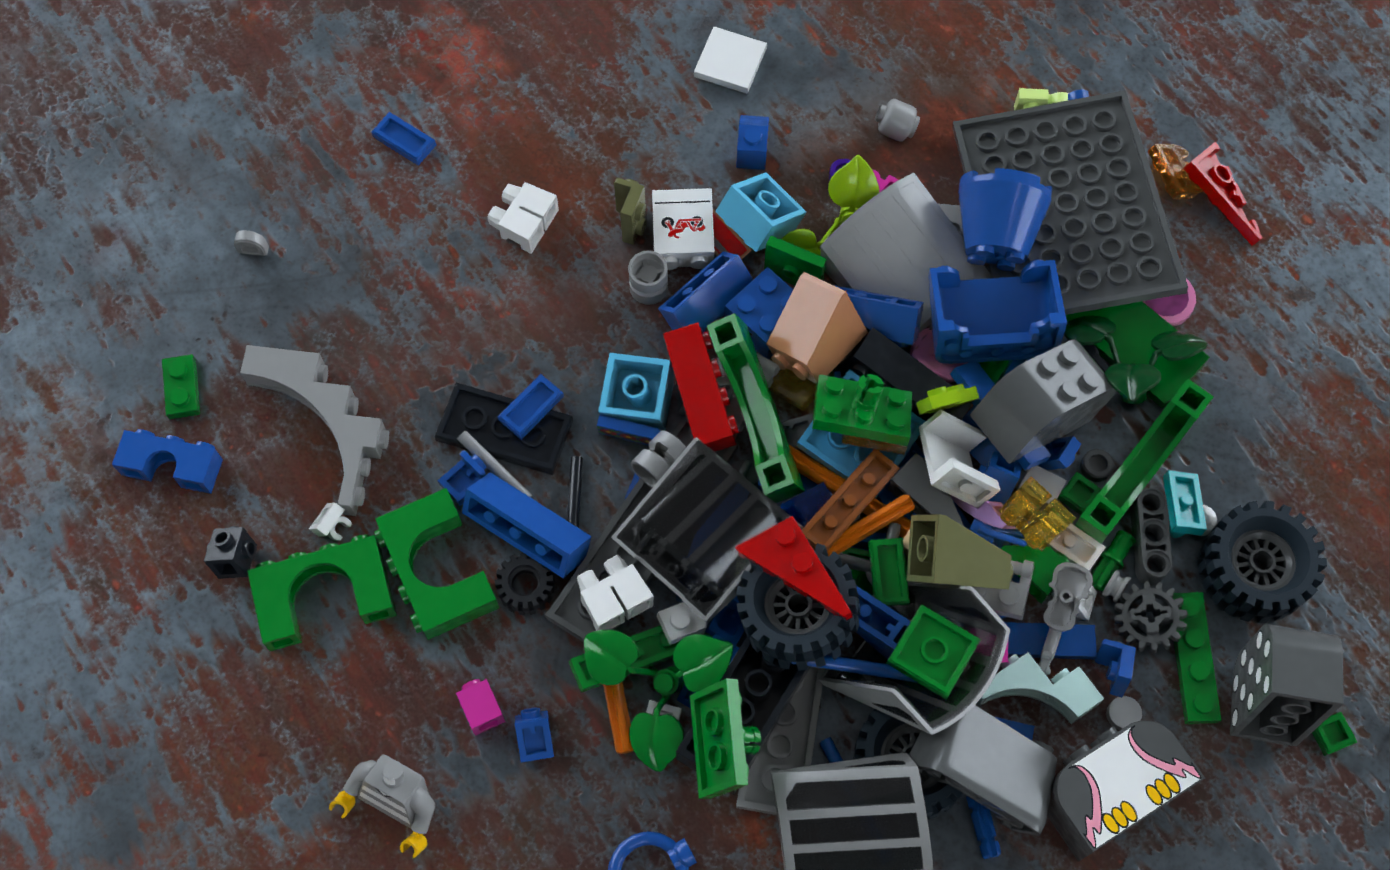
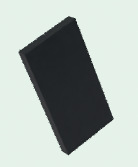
(478, 414)

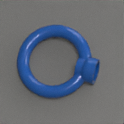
(678, 851)

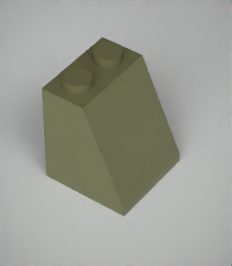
(953, 555)

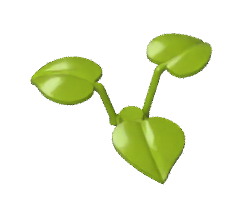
(850, 190)

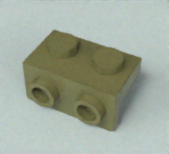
(632, 208)

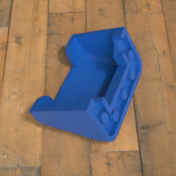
(996, 315)

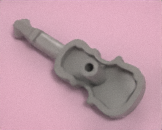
(1070, 585)

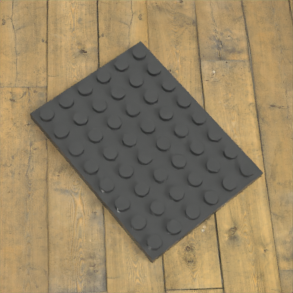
(1104, 203)

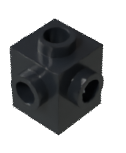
(230, 552)

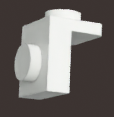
(680, 622)

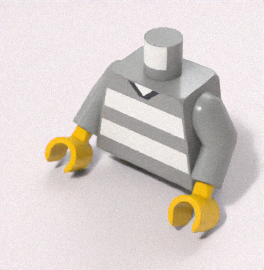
(394, 792)

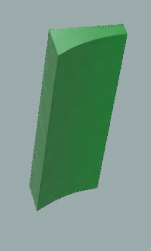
(1134, 331)

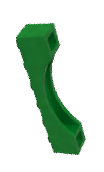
(768, 440)
(1144, 461)

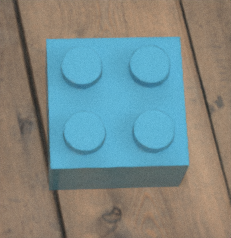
(759, 210)
(637, 389)

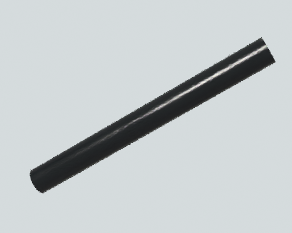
(574, 496)

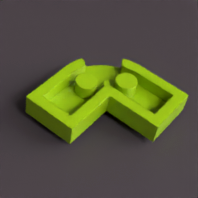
(946, 398)

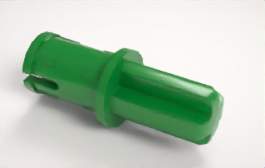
(1112, 559)

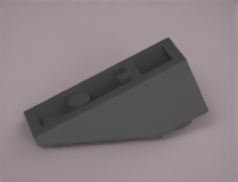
(915, 481)

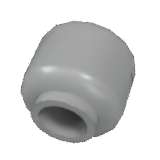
(897, 120)

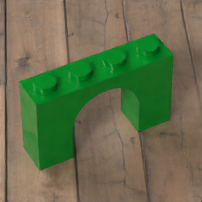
(278, 583)
(434, 607)

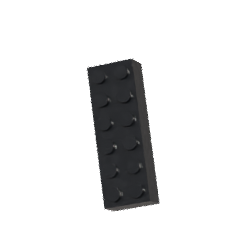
(764, 693)

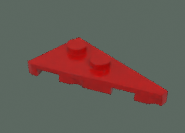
(1222, 191)
(789, 556)

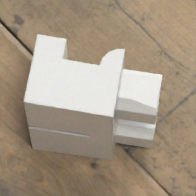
(527, 216)
(615, 596)

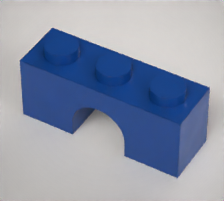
(143, 453)

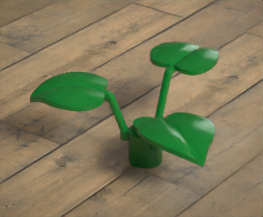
(698, 664)

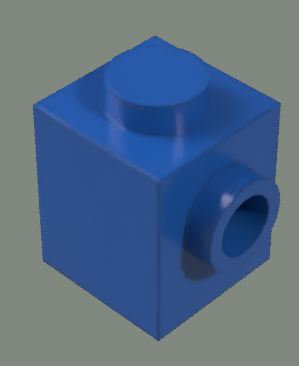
(1004, 473)

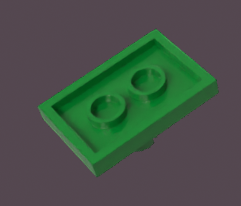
(863, 409)
(721, 739)

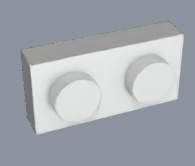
(1078, 547)

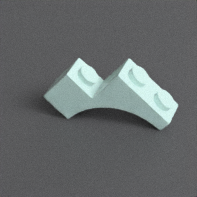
(1070, 694)

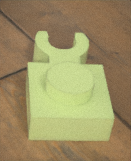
(1036, 97)

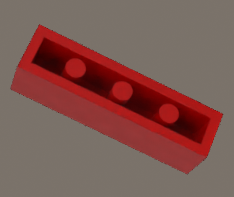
(699, 386)

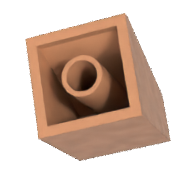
(815, 329)

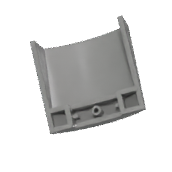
(895, 243)

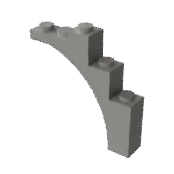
(304, 379)

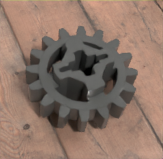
(1163, 616)

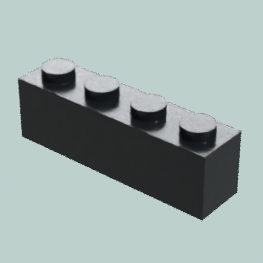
(898, 370)

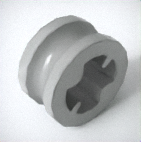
(1116, 586)

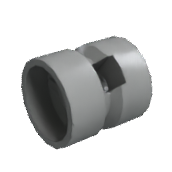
(648, 277)
(662, 453)

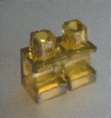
(1037, 526)

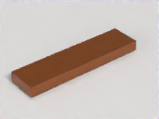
(850, 500)

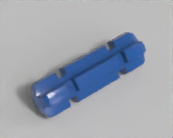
(984, 829)

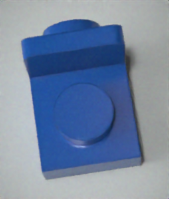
(1120, 664)
(533, 735)

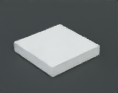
(730, 60)

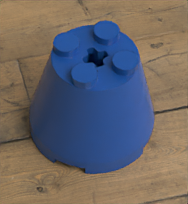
(1001, 215)

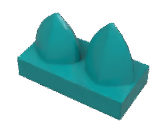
(1184, 504)

